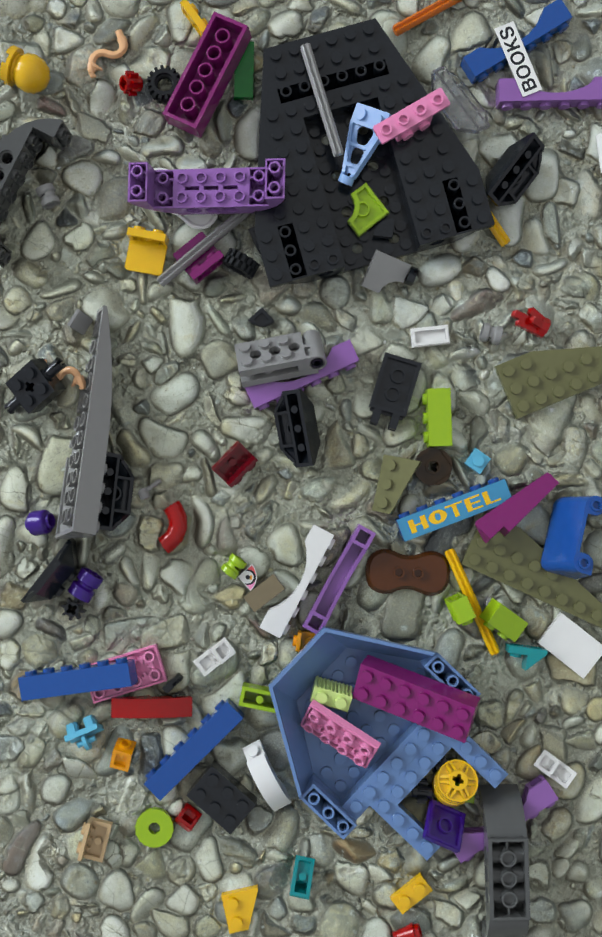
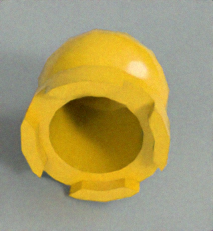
(25, 70)

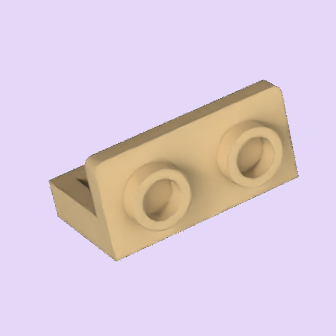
(95, 839)

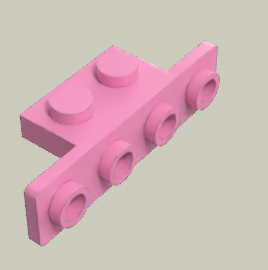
(411, 118)

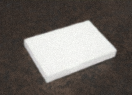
(571, 645)

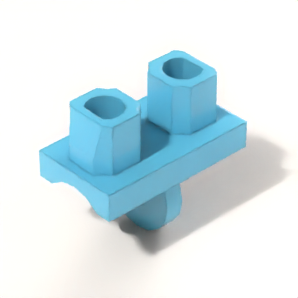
(76, 734)

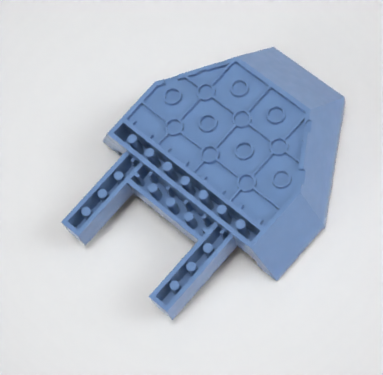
(333, 782)

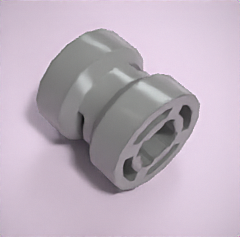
(48, 197)
(491, 333)

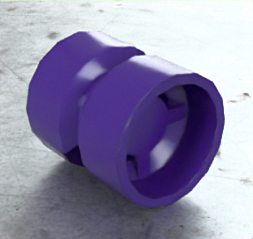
(84, 586)

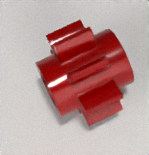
(131, 83)

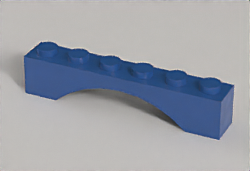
(486, 60)

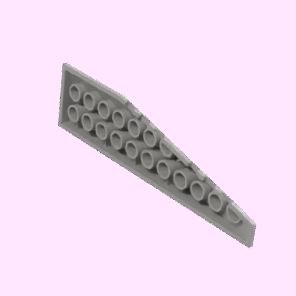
(87, 465)

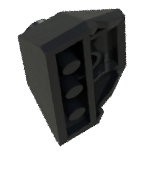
(515, 171)
(297, 428)
(117, 493)
(56, 575)

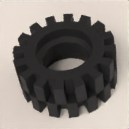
(156, 77)
(240, 263)

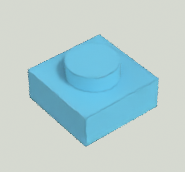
(477, 461)

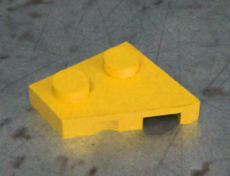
(239, 907)

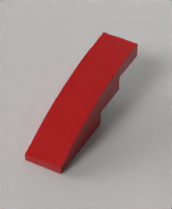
(151, 707)

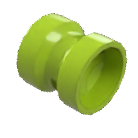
(233, 566)

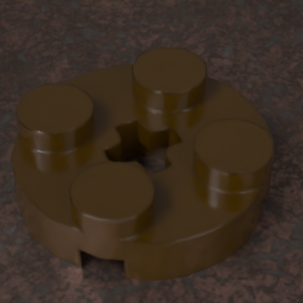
(443, 469)

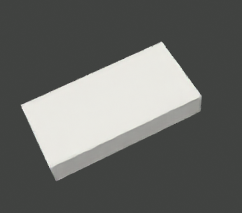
(430, 336)

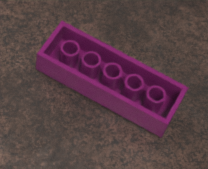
(207, 74)
(416, 698)

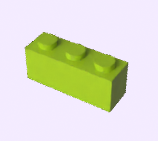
(437, 417)

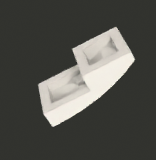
(214, 656)
(555, 769)

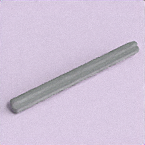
(321, 99)
(201, 248)

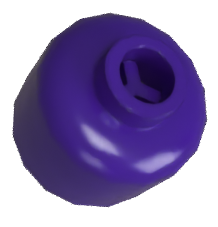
(40, 522)

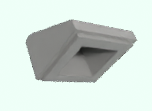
(80, 322)

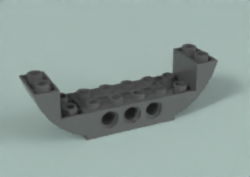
(18, 156)
(505, 862)

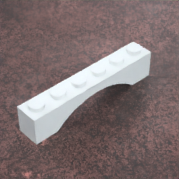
(278, 616)

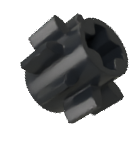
(71, 614)
(422, 791)

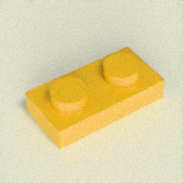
(191, 13)
(411, 893)

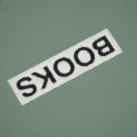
(518, 59)

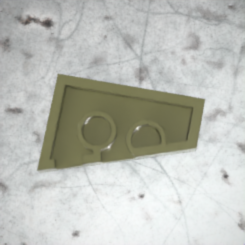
(392, 482)

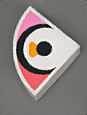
(249, 577)

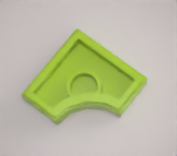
(367, 210)

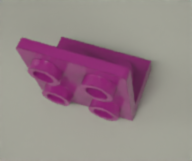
(205, 263)

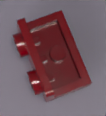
(234, 464)

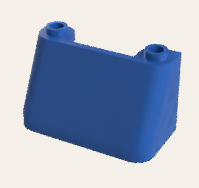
(565, 536)

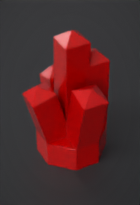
(533, 322)

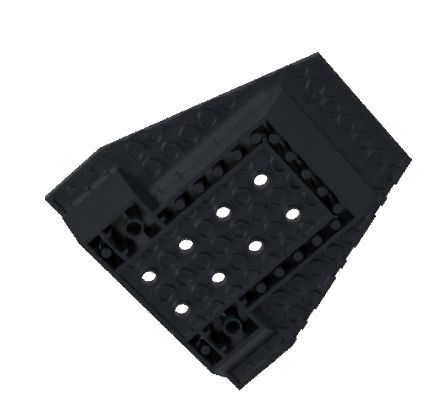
(426, 179)

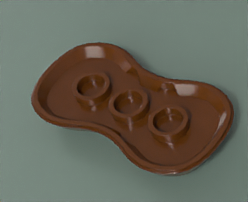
(421, 572)

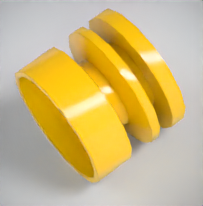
(444, 784)

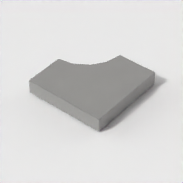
(384, 270)

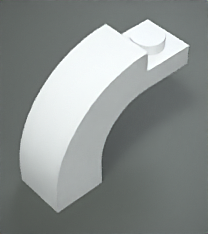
(265, 777)

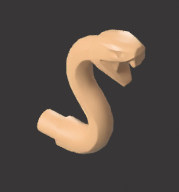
(123, 46)
(78, 378)

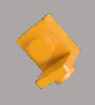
(302, 639)
(122, 754)

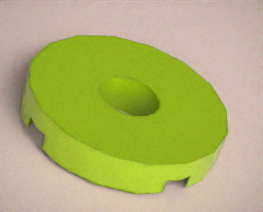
(149, 837)

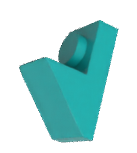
(530, 654)
(302, 877)

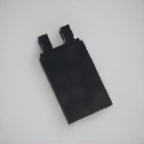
(393, 389)

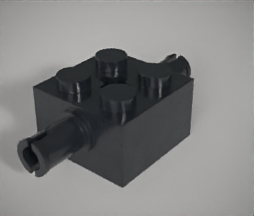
(35, 385)

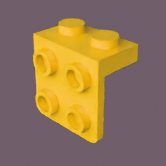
(146, 250)

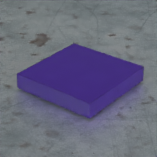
(444, 826)

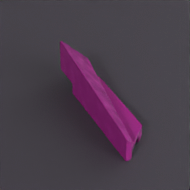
(514, 509)

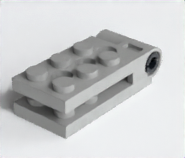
(280, 358)

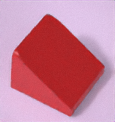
(188, 817)

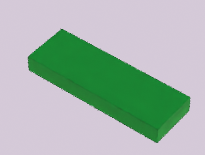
(245, 75)

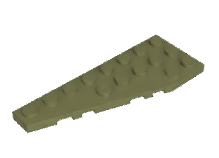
(549, 377)
(517, 563)

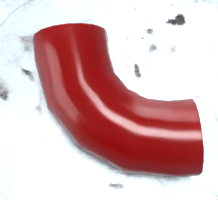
(176, 529)

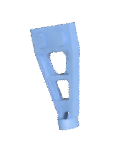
(362, 117)

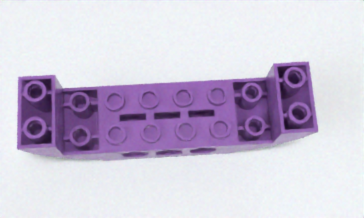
(207, 189)

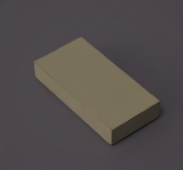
(264, 592)

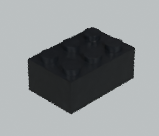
(222, 797)

